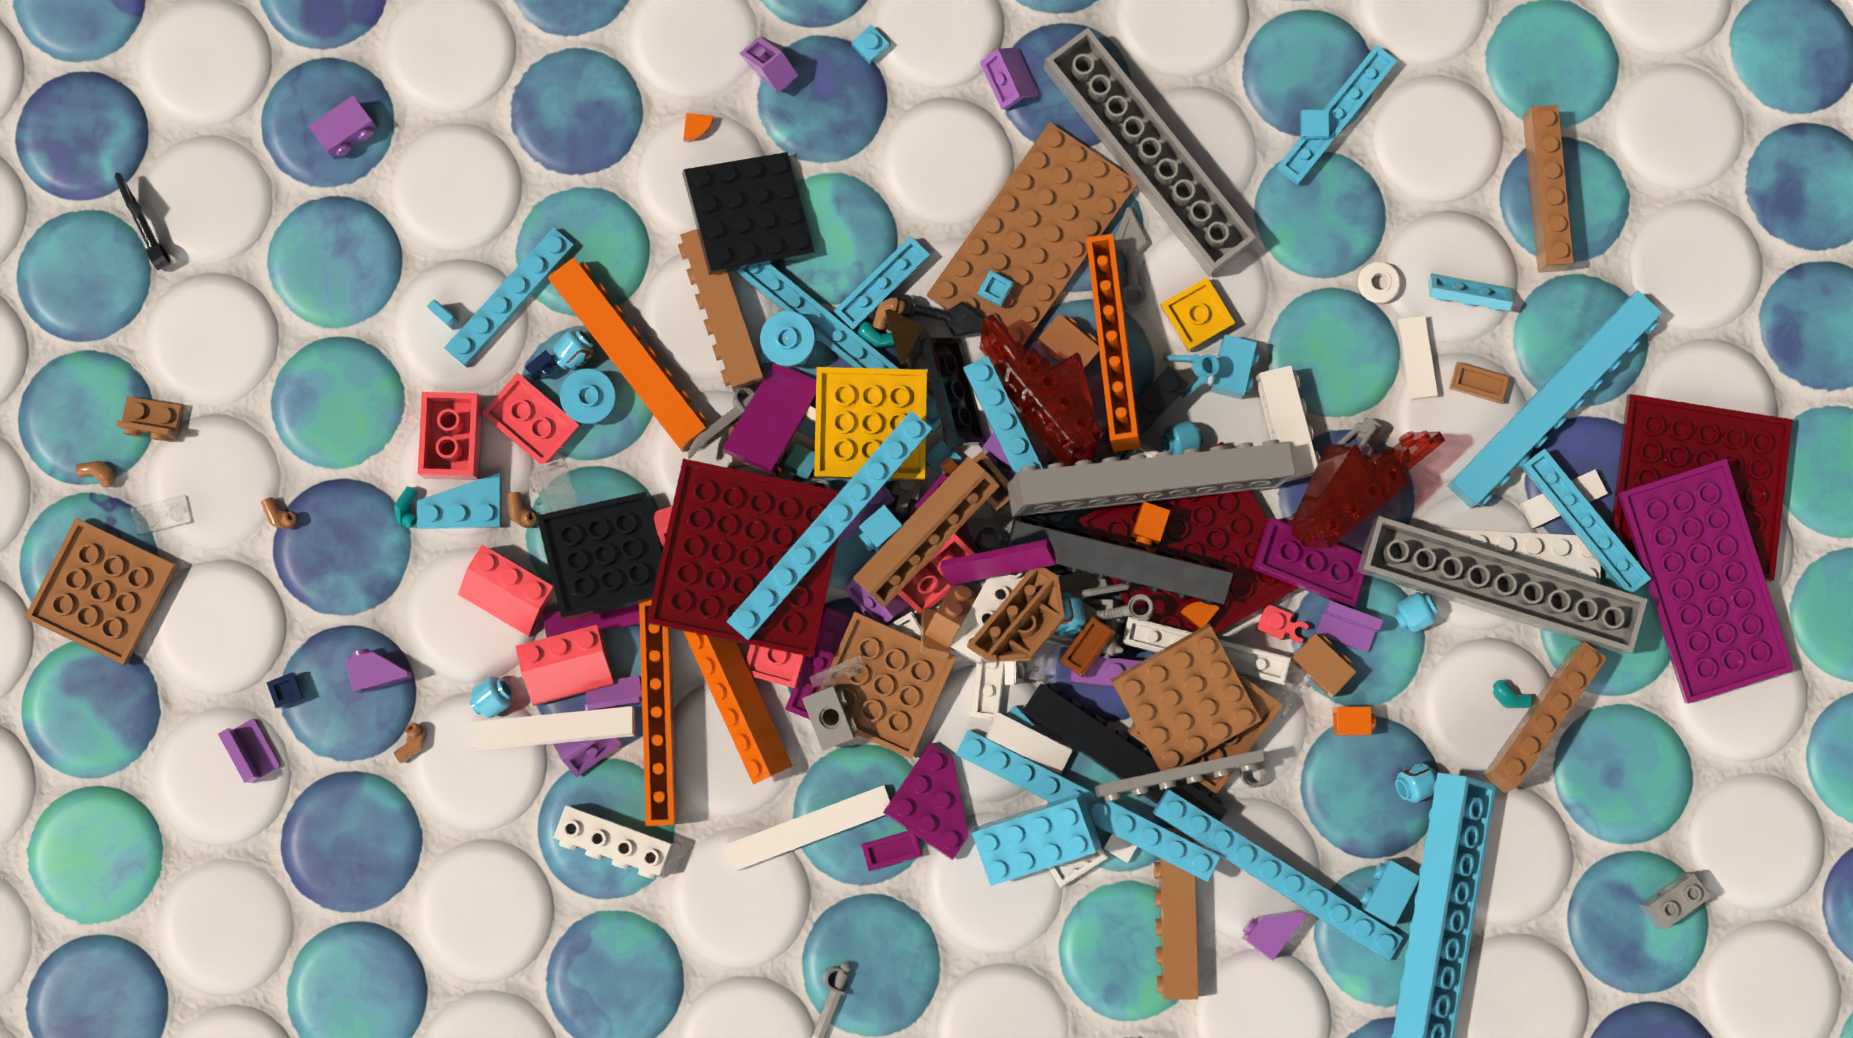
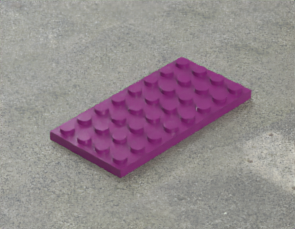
(1705, 581)

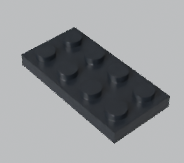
(952, 391)

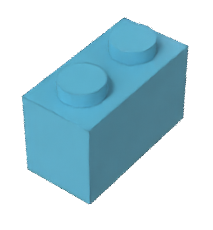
(1236, 358)
(878, 529)
(1388, 892)

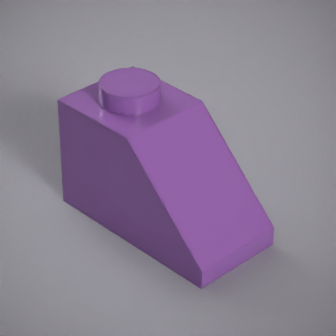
(769, 64)
(372, 670)
(1272, 931)

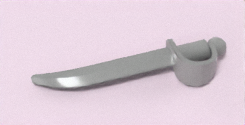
(724, 421)
(833, 997)

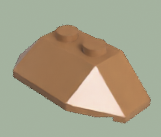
(1022, 620)

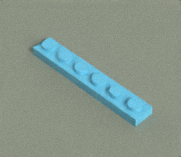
(1341, 110)
(509, 297)
(1001, 415)
(1585, 522)

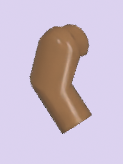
(894, 304)
(99, 470)
(518, 513)
(276, 517)
(413, 744)

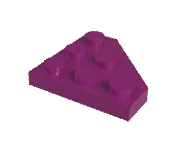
(931, 803)

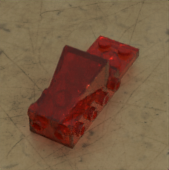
(1049, 398)
(1354, 485)

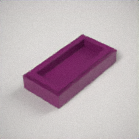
(891, 850)

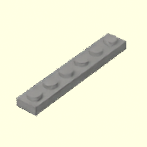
(1167, 779)

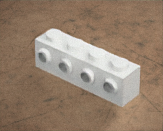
(1286, 417)
(988, 600)
(614, 841)

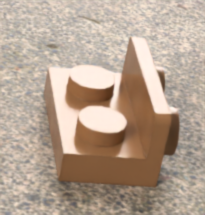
(152, 418)

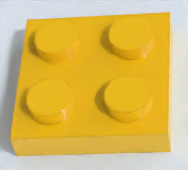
(1197, 314)

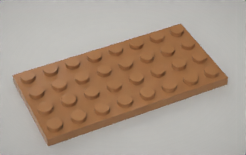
(1036, 231)

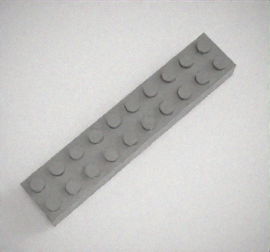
(1149, 152)
(1150, 478)
(1502, 585)

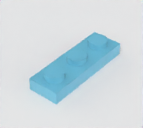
(1470, 292)

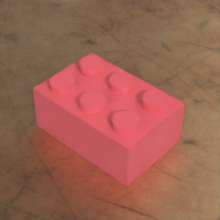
(450, 435)

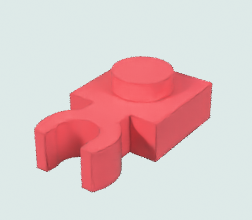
(1277, 622)

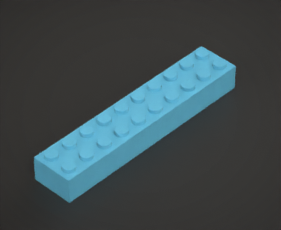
(1444, 908)

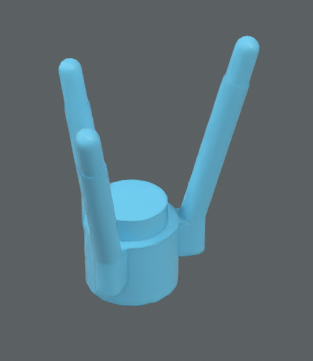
(1202, 367)

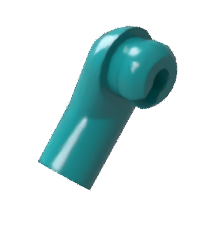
(874, 338)
(402, 508)
(1508, 698)

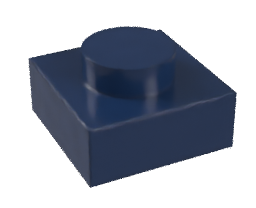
(541, 365)
(285, 690)

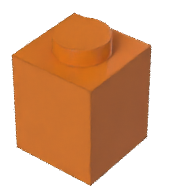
(1150, 524)
(1353, 721)

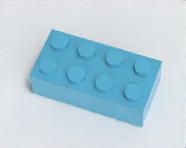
(1036, 839)

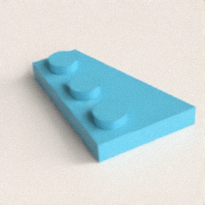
(463, 507)

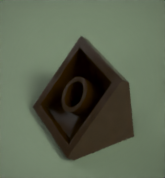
(906, 338)

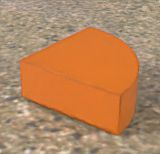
(696, 126)
(1199, 613)

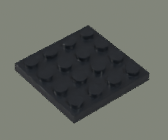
(748, 213)
(601, 555)

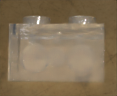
(1295, 684)

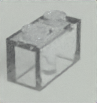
(553, 486)
(1044, 662)

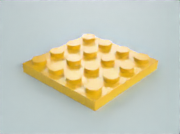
(858, 414)

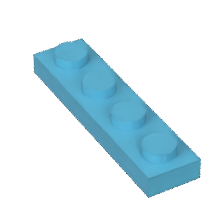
(882, 283)

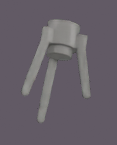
(1367, 434)

